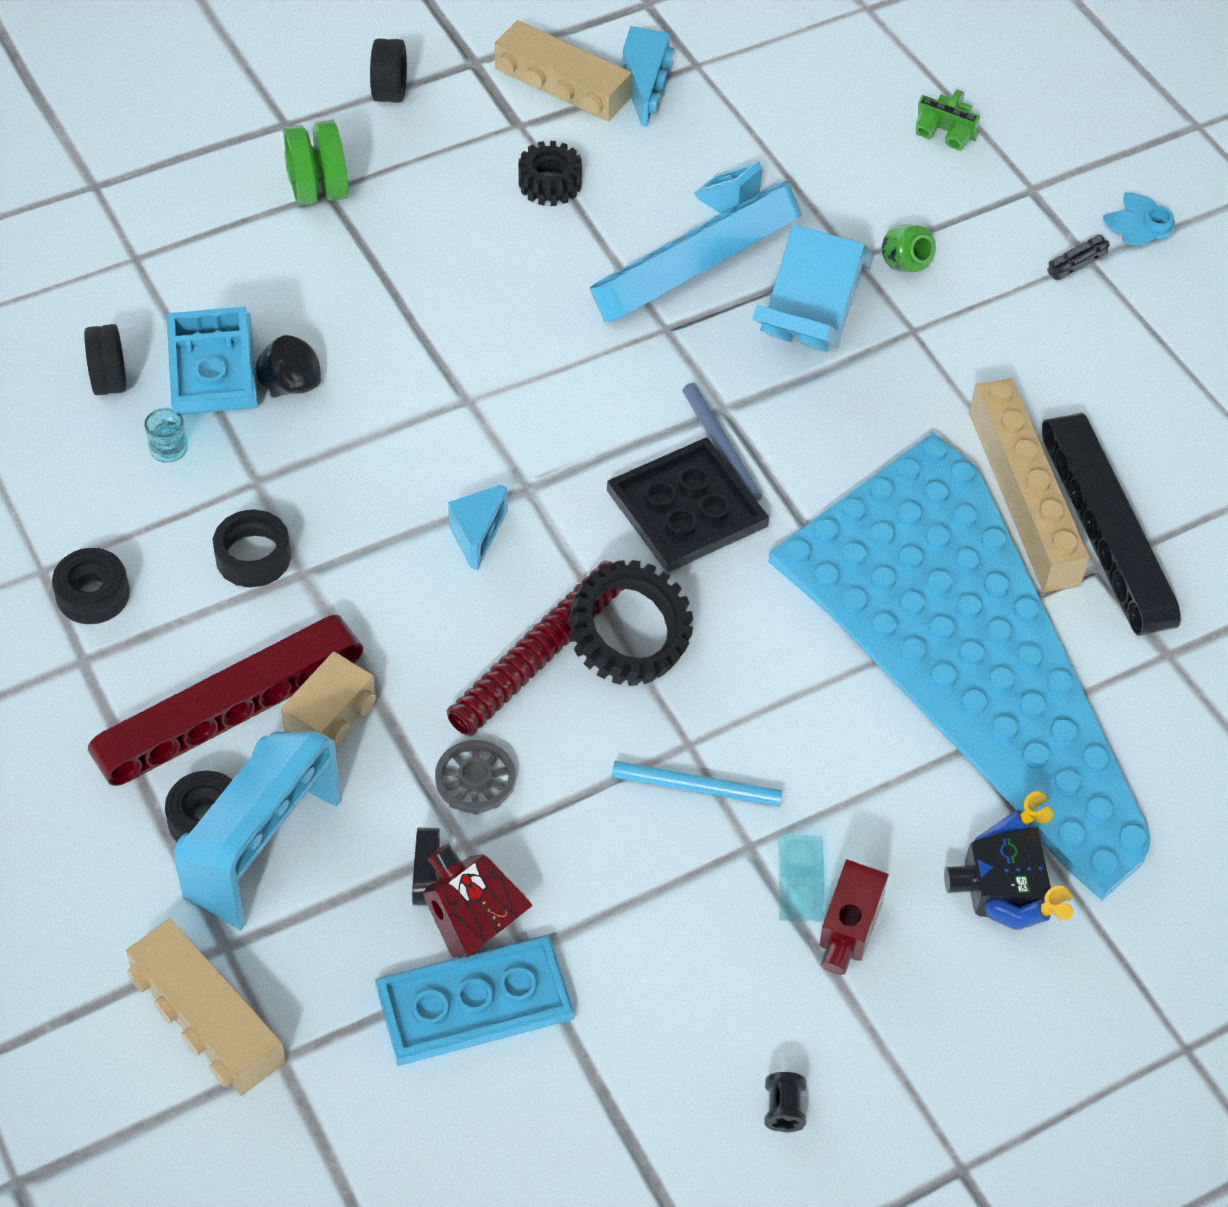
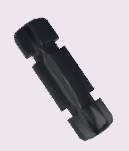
(1078, 257)

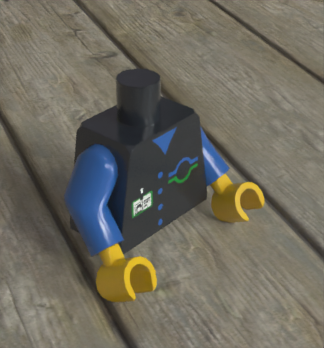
(1009, 871)

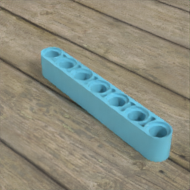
(695, 251)

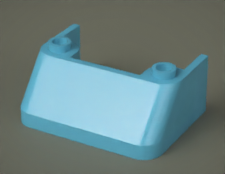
(249, 815)

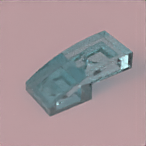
(801, 878)

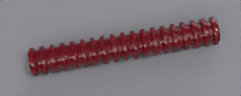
(520, 664)

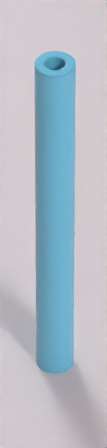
(696, 783)

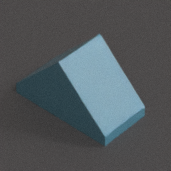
(731, 187)
(476, 521)

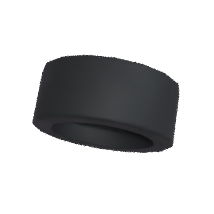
(248, 524)

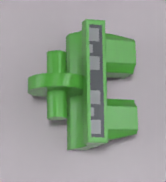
(948, 115)

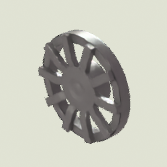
(475, 776)

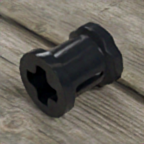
(785, 1102)

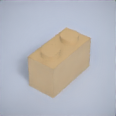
(330, 699)

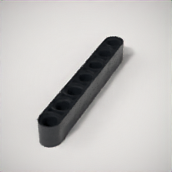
(1111, 525)

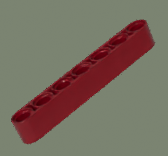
(219, 701)

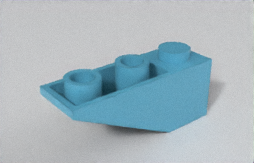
(647, 57)

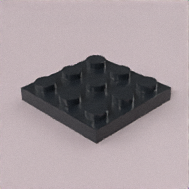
(687, 504)

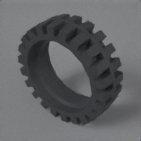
(654, 588)

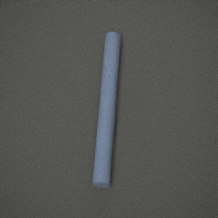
(719, 437)

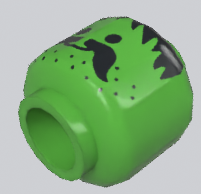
(908, 248)

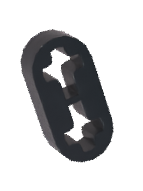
(423, 874)

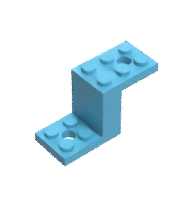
(814, 288)
(211, 361)

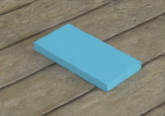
(474, 1000)

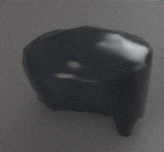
(288, 367)

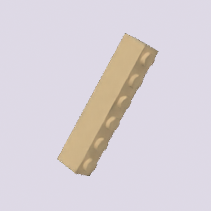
(1028, 486)

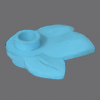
(1141, 220)

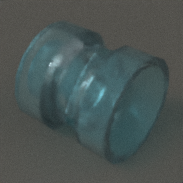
(166, 435)

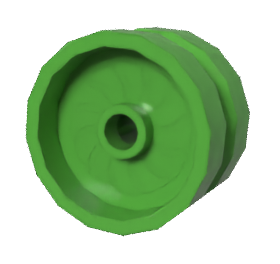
(311, 163)

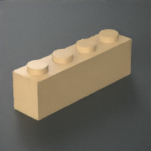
(563, 70)
(205, 1007)

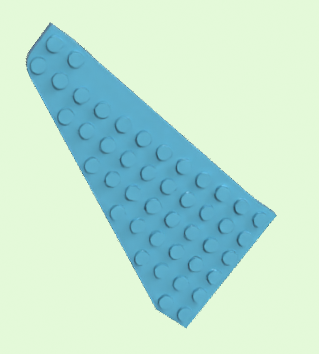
(950, 615)

